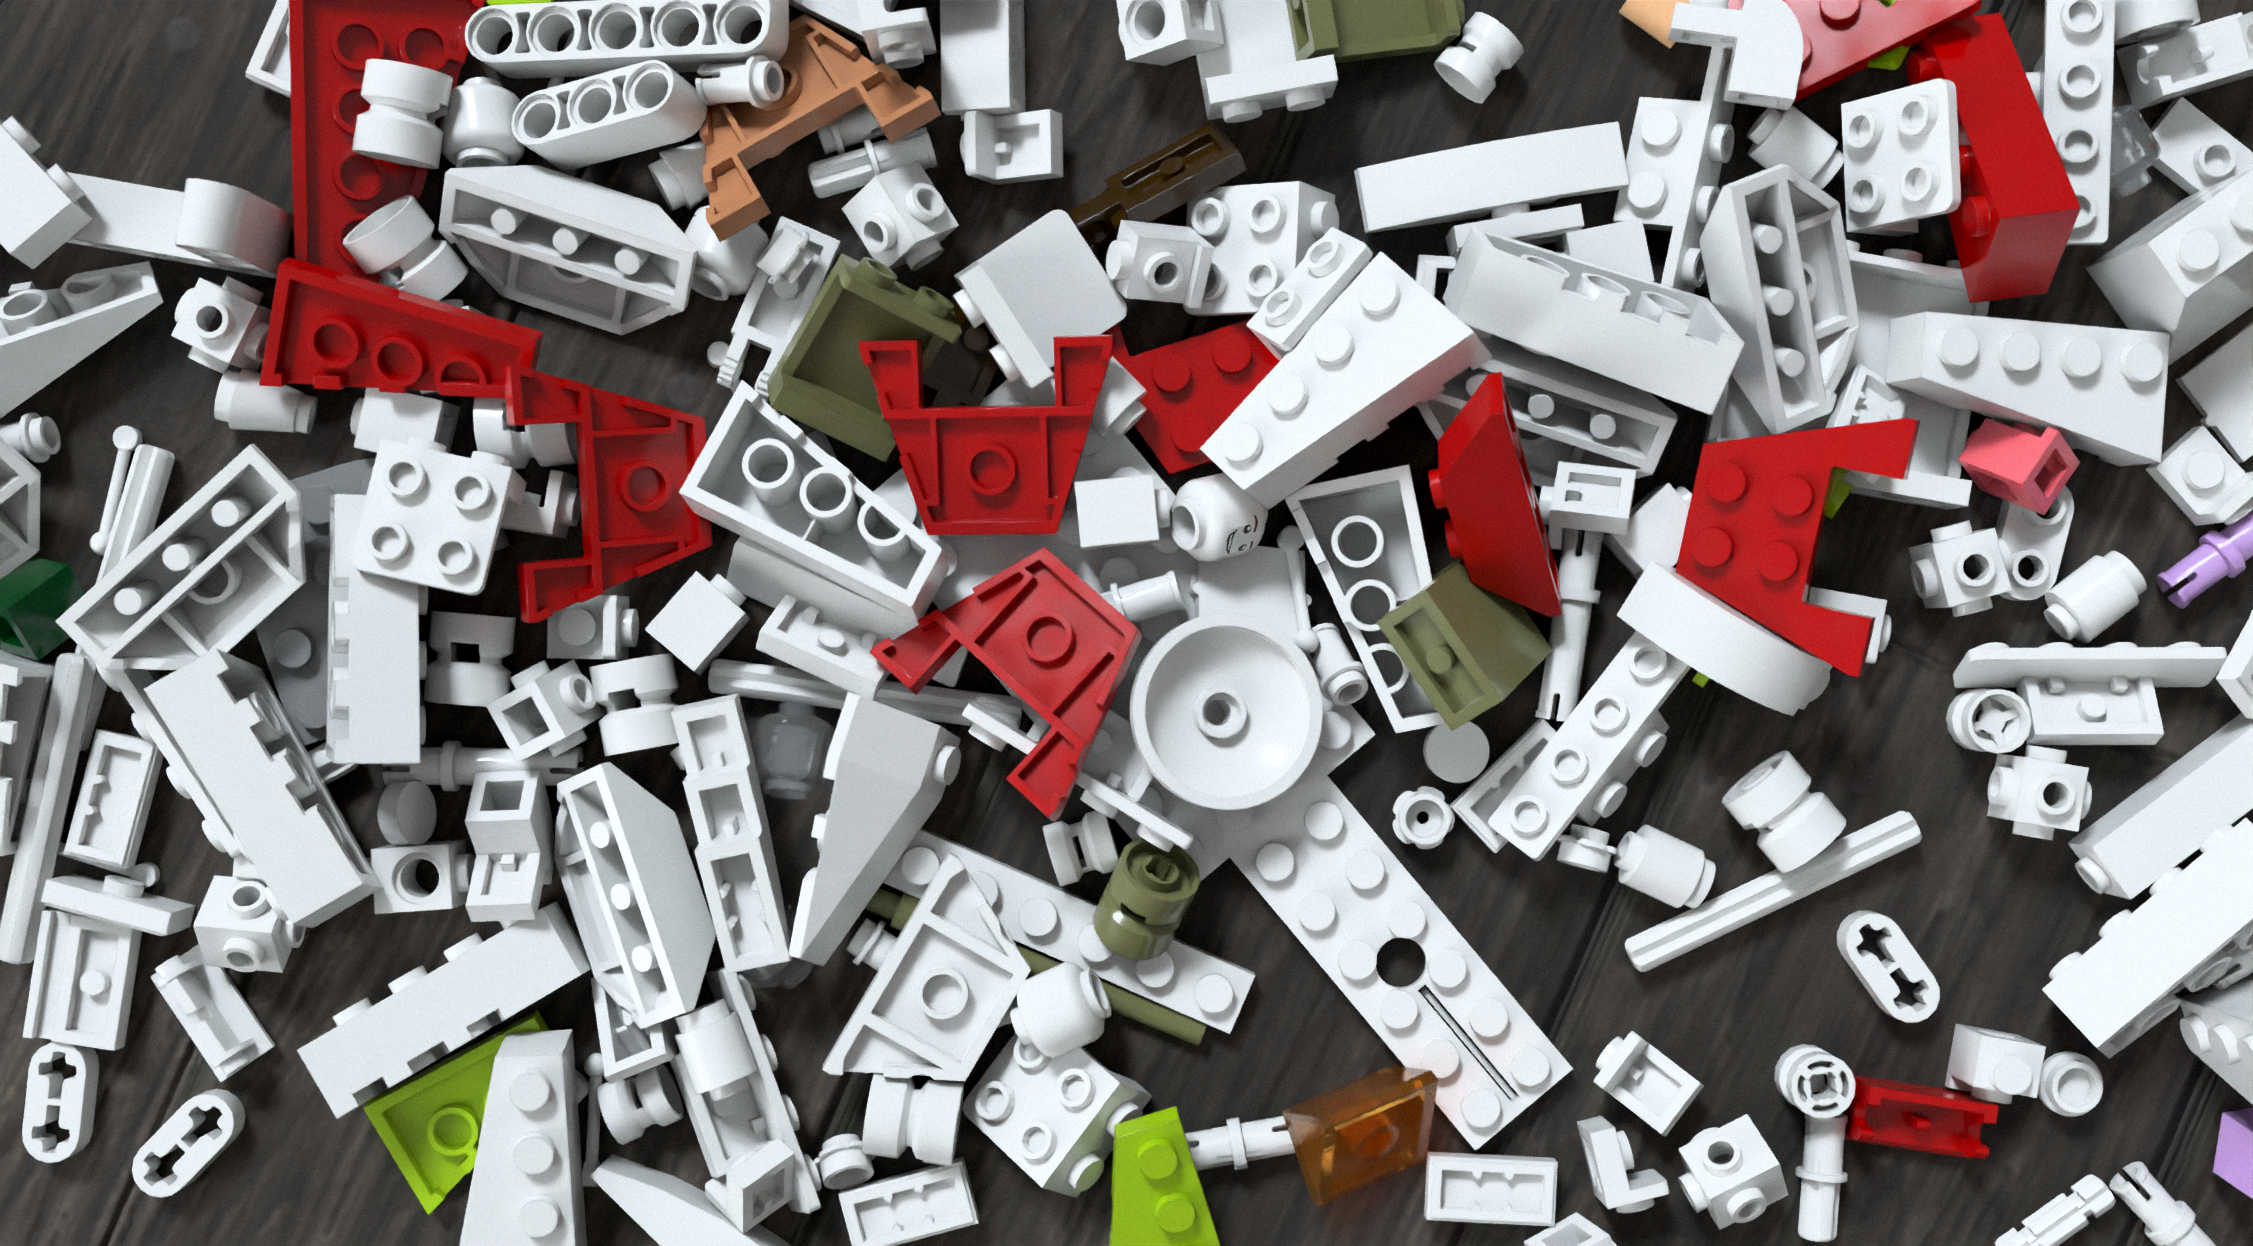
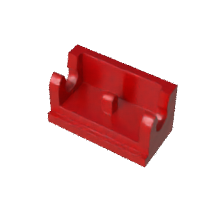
(1918, 1117)

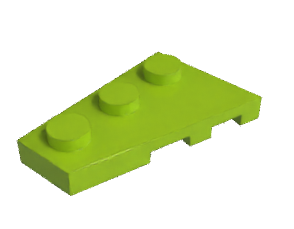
(438, 1115)
(1157, 1186)

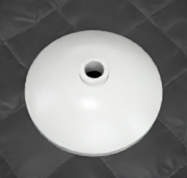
(1267, 704)

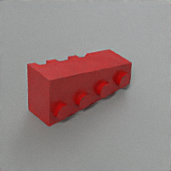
(2012, 180)

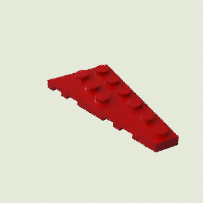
(327, 67)

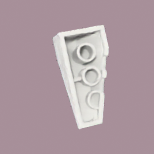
(59, 327)
(885, 786)

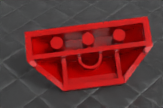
(1494, 503)

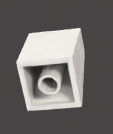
(2186, 267)

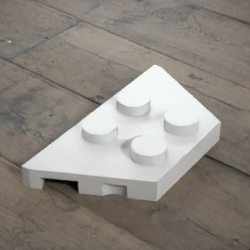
(936, 988)

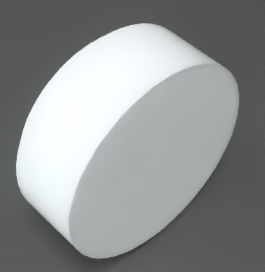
(1456, 753)
(407, 813)

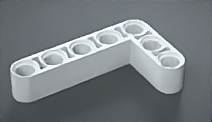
(601, 23)
(202, 226)

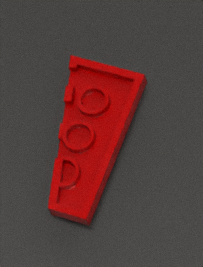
(365, 334)

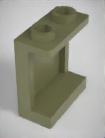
(1372, 27)
(822, 370)
(1464, 644)

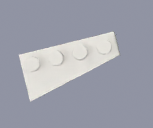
(1594, 318)
(801, 503)
(2164, 945)
(443, 1008)

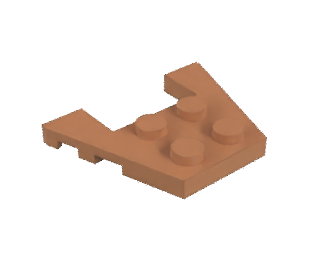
(821, 83)

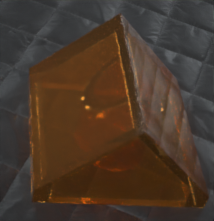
(1363, 1130)

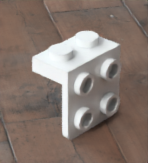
(1259, 65)
(1901, 158)
(1256, 239)
(1038, 289)
(434, 515)
(1053, 1113)

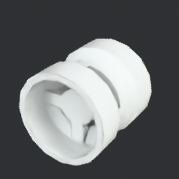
(1479, 57)
(2002, 717)
(1096, 843)
(1803, 1071)
(639, 1103)

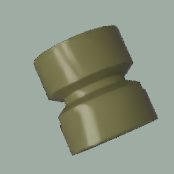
(1145, 899)

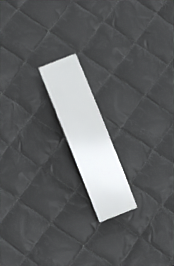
(1491, 175)
(732, 833)
(673, 1209)

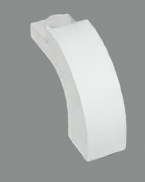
(1723, 641)

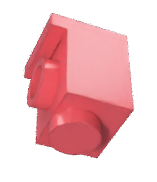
(2019, 463)

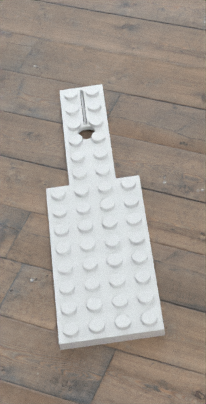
(1304, 847)

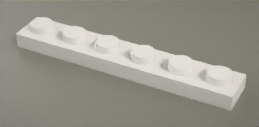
(1064, 928)

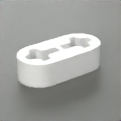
(1899, 958)
(52, 1098)
(179, 1133)

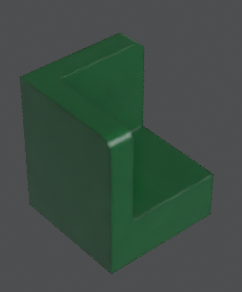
(32, 602)

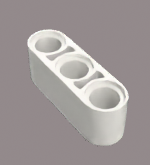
(609, 115)

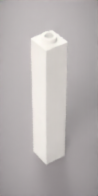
(2170, 814)

